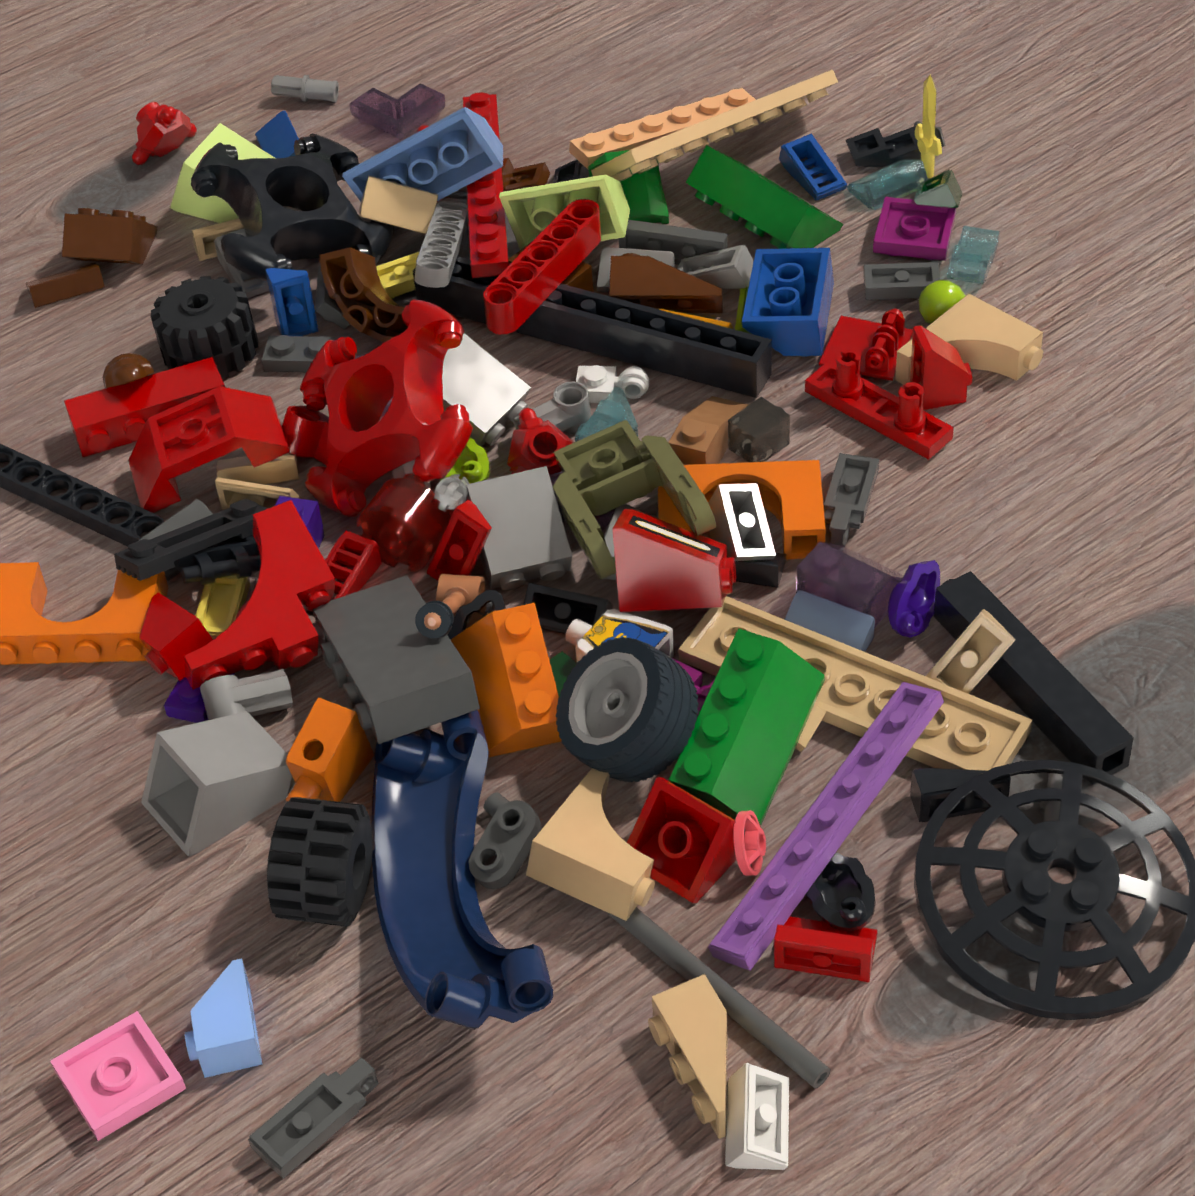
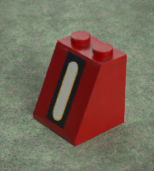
(668, 566)

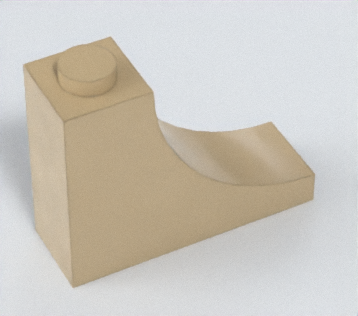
(983, 339)
(587, 857)

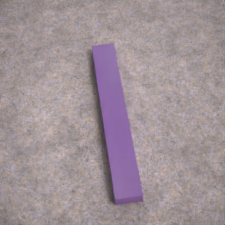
(825, 826)

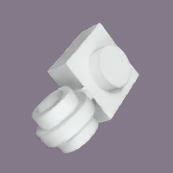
(603, 379)

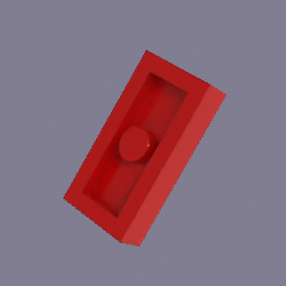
(824, 950)

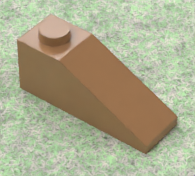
(704, 431)

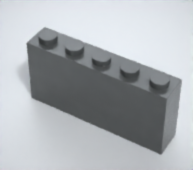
(387, 666)

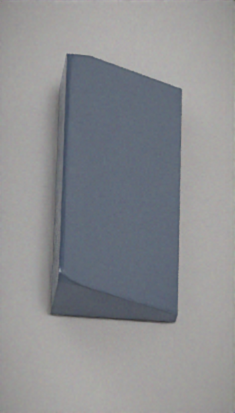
(832, 620)

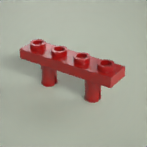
(890, 415)

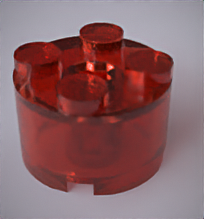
(405, 522)

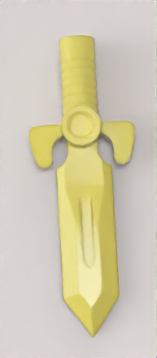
(925, 132)

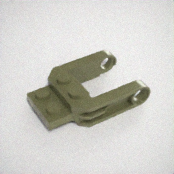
(614, 470)

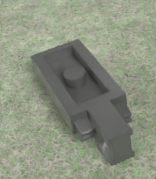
(849, 495)
(313, 1117)

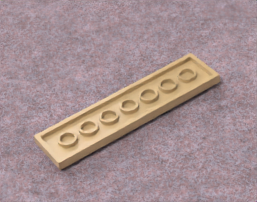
(716, 128)
(858, 685)

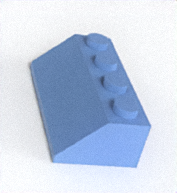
(436, 158)

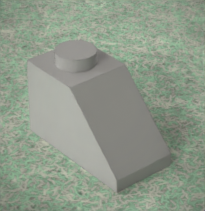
(741, 522)

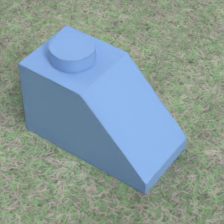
(225, 1025)

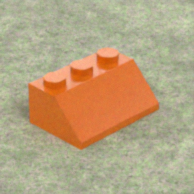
(511, 679)

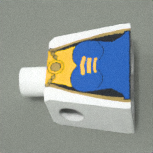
(617, 625)

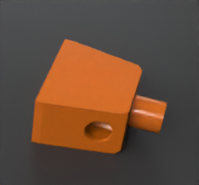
(328, 753)

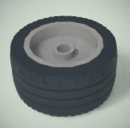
(627, 710)

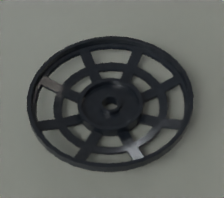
(1053, 904)

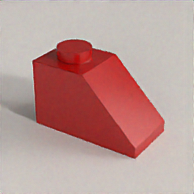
(938, 369)
(171, 634)

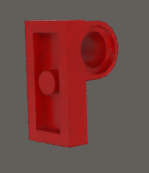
(306, 432)

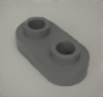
(506, 842)

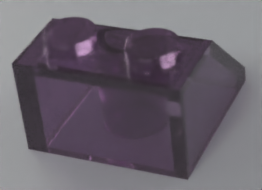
(847, 579)

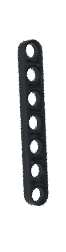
(78, 493)

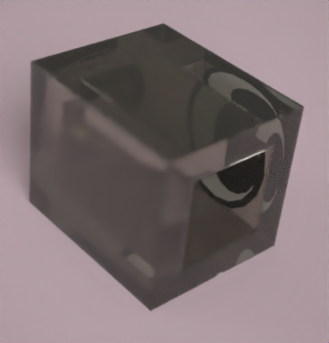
(759, 431)

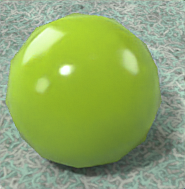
(938, 299)

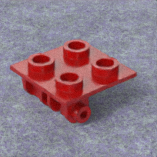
(873, 340)

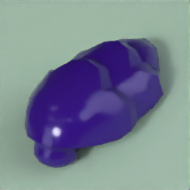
(913, 599)

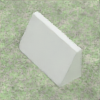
(757, 1119)

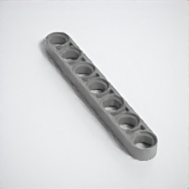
(442, 241)

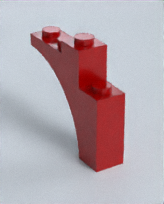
(275, 618)

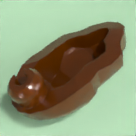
(126, 369)

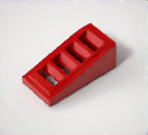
(358, 553)

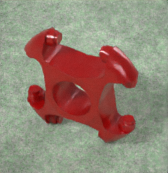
(357, 393)

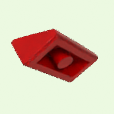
(460, 542)

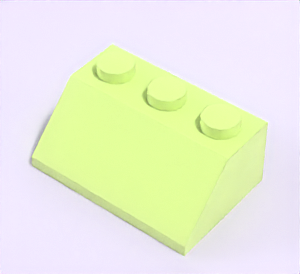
(535, 207)

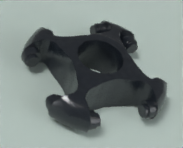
(305, 182)

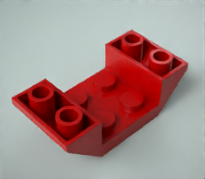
(199, 433)

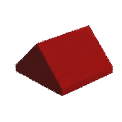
(685, 838)

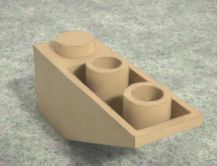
(695, 1032)

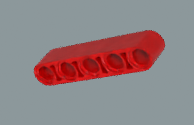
(542, 266)

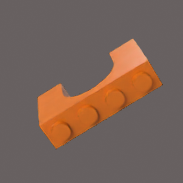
(786, 489)
(102, 637)

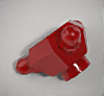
(160, 131)
(535, 443)

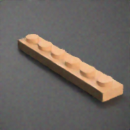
(652, 127)

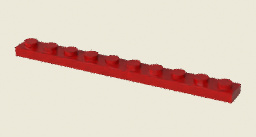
(485, 209)

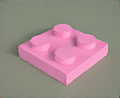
(118, 1075)

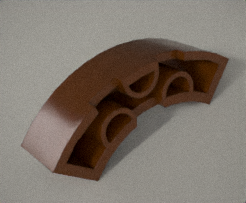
(357, 289)

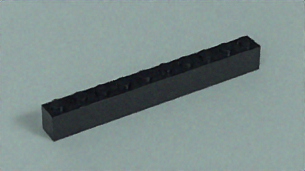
(624, 332)

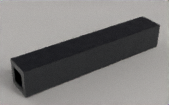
(1039, 681)

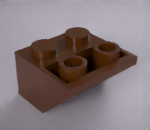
(107, 237)

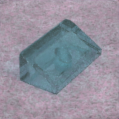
(892, 181)

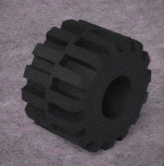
(204, 322)
(319, 861)

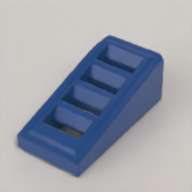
(809, 148)

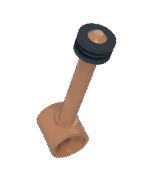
(452, 592)

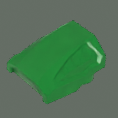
(642, 192)

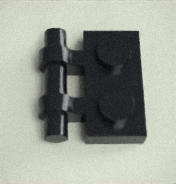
(221, 560)

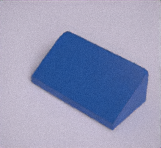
(278, 136)
(292, 301)

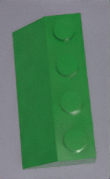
(760, 202)
(748, 726)

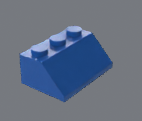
(790, 299)

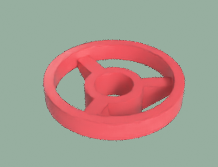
(751, 846)

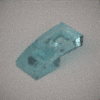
(973, 255)

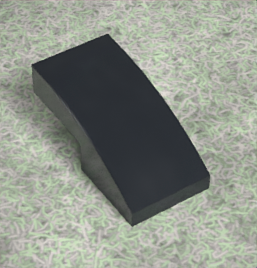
(877, 151)

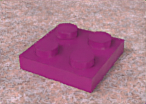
(913, 229)

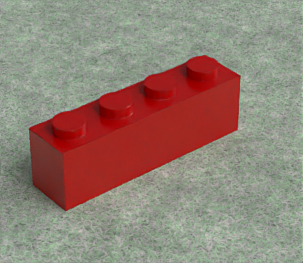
(119, 412)

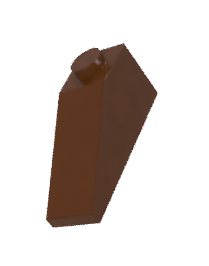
(661, 286)

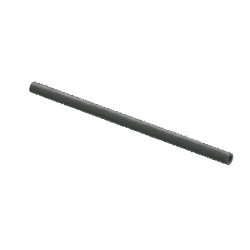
(736, 1005)

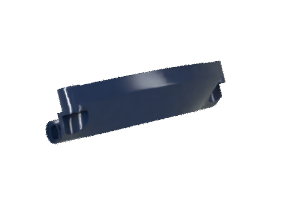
(423, 882)

